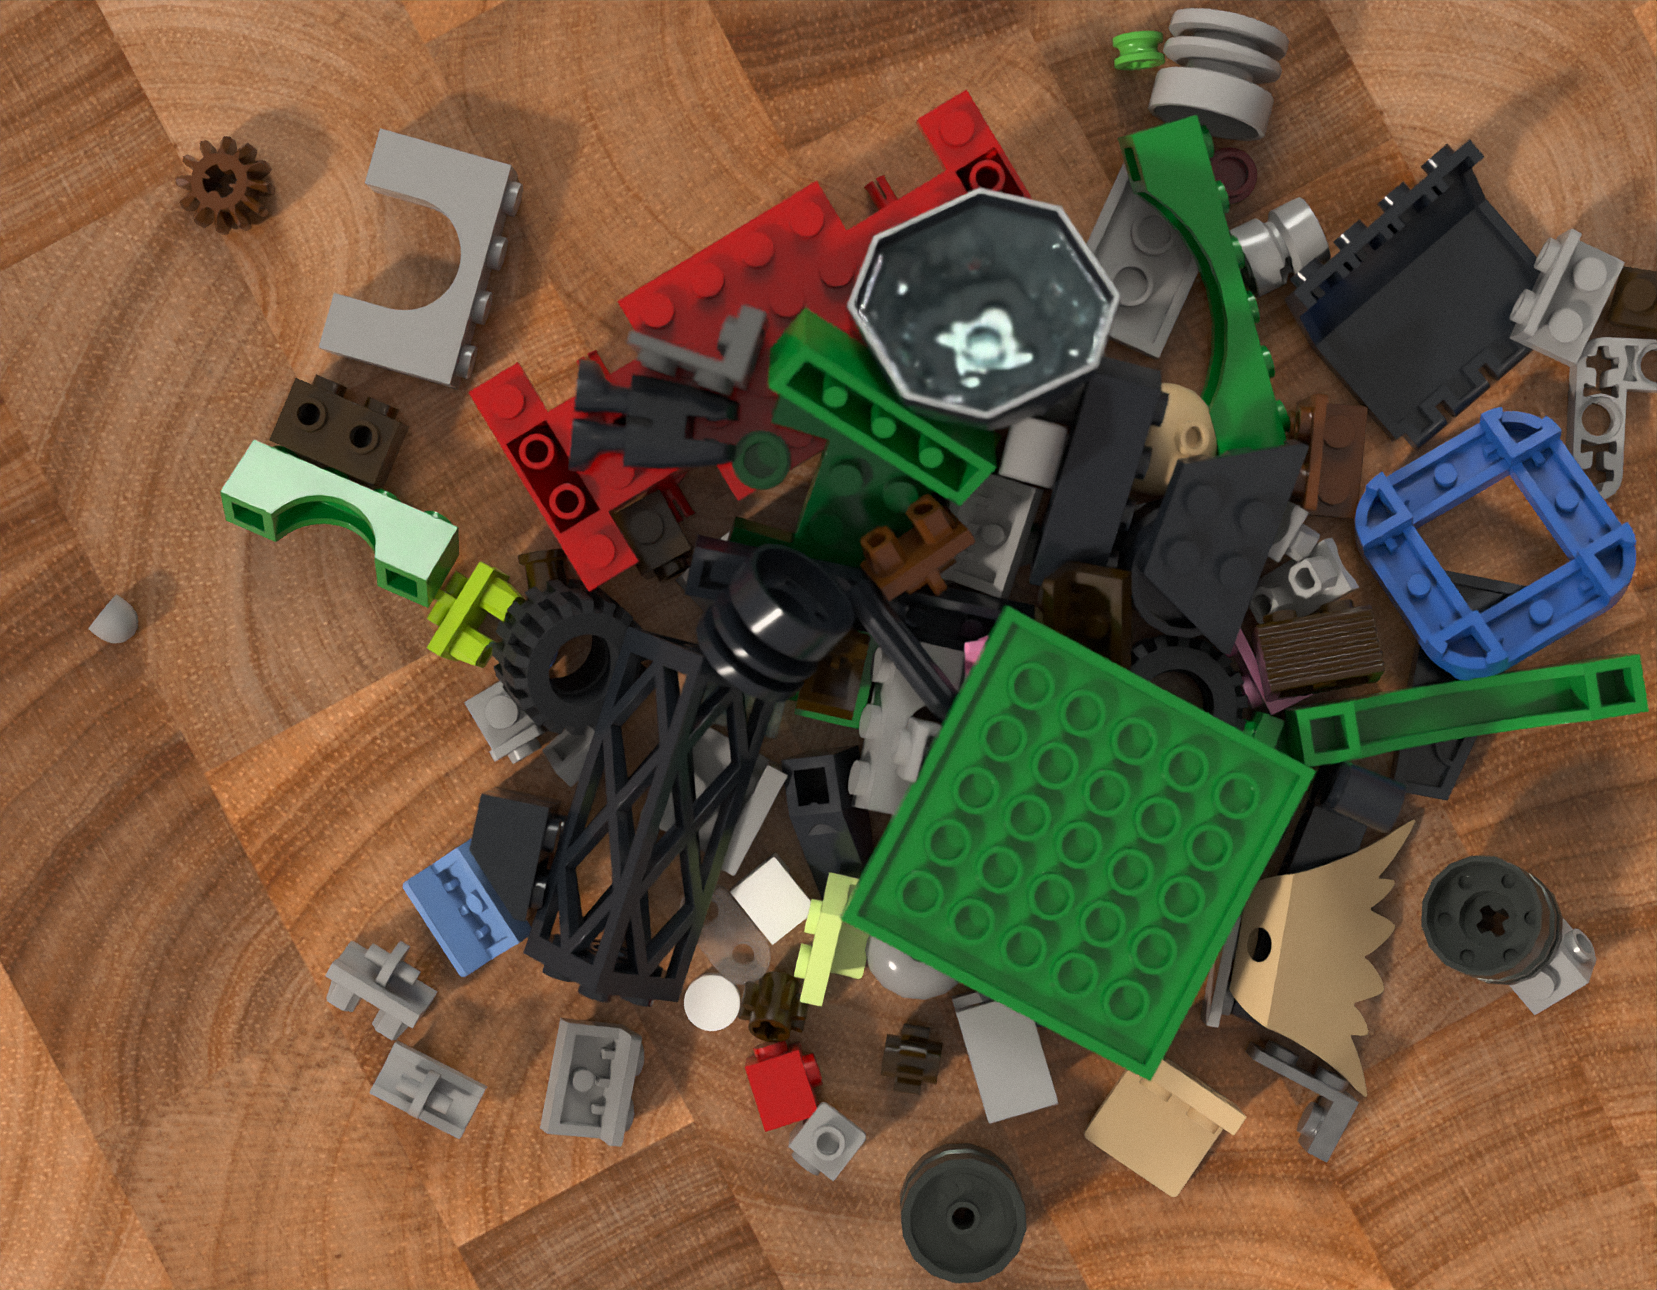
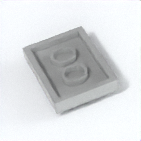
(1145, 266)

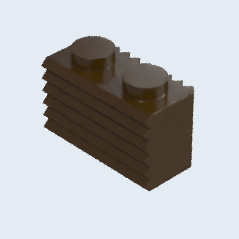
(1317, 650)

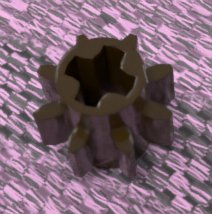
(773, 1007)
(911, 1059)

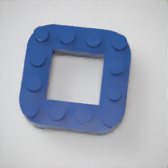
(1561, 495)

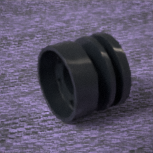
(774, 623)

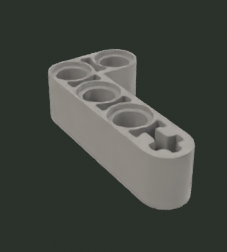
(1033, 452)

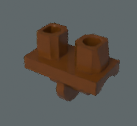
(919, 553)

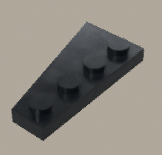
(1435, 767)

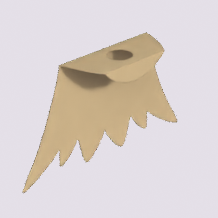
(1318, 951)

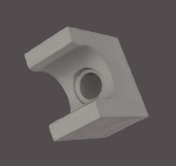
(1004, 1057)

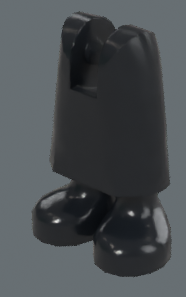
(656, 426)

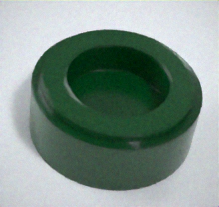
(761, 460)

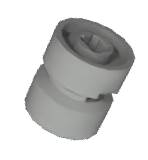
(1280, 246)

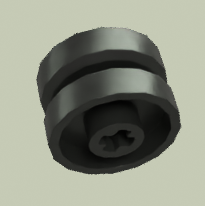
(989, 1232)

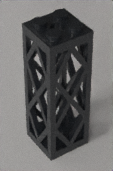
(603, 964)

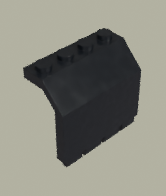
(1419, 300)

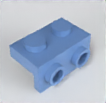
(464, 911)

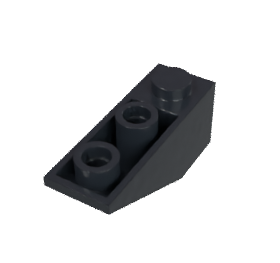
(819, 805)

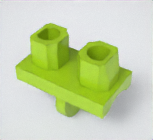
(462, 610)

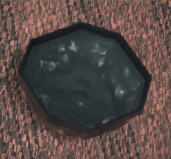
(984, 309)

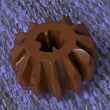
(207, 172)

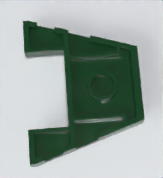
(846, 498)

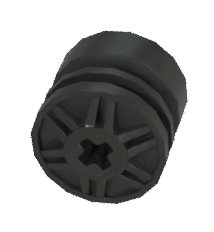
(1461, 913)

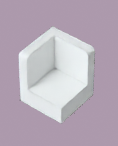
(772, 898)

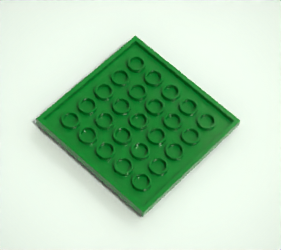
(1077, 843)

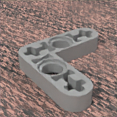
(1622, 378)

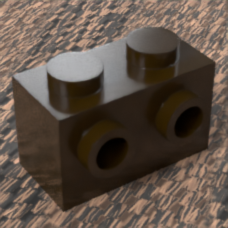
(340, 432)

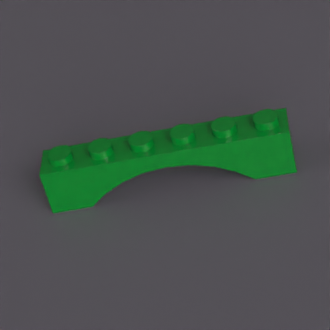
(1175, 177)
(1463, 709)

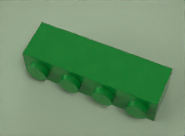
(844, 388)

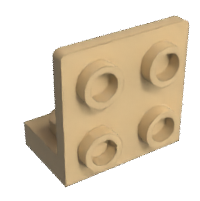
(1162, 1124)

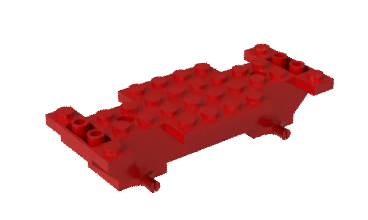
(774, 263)

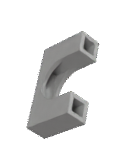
(436, 338)

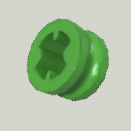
(1138, 50)

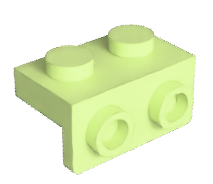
(836, 945)

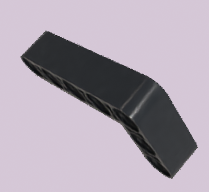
(1332, 827)

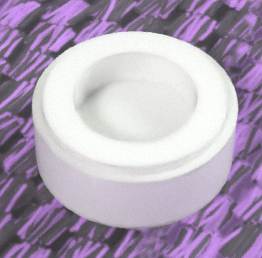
(712, 1002)

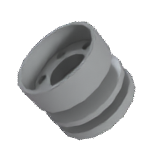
(1221, 64)

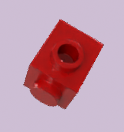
(783, 1083)

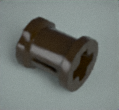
(544, 567)

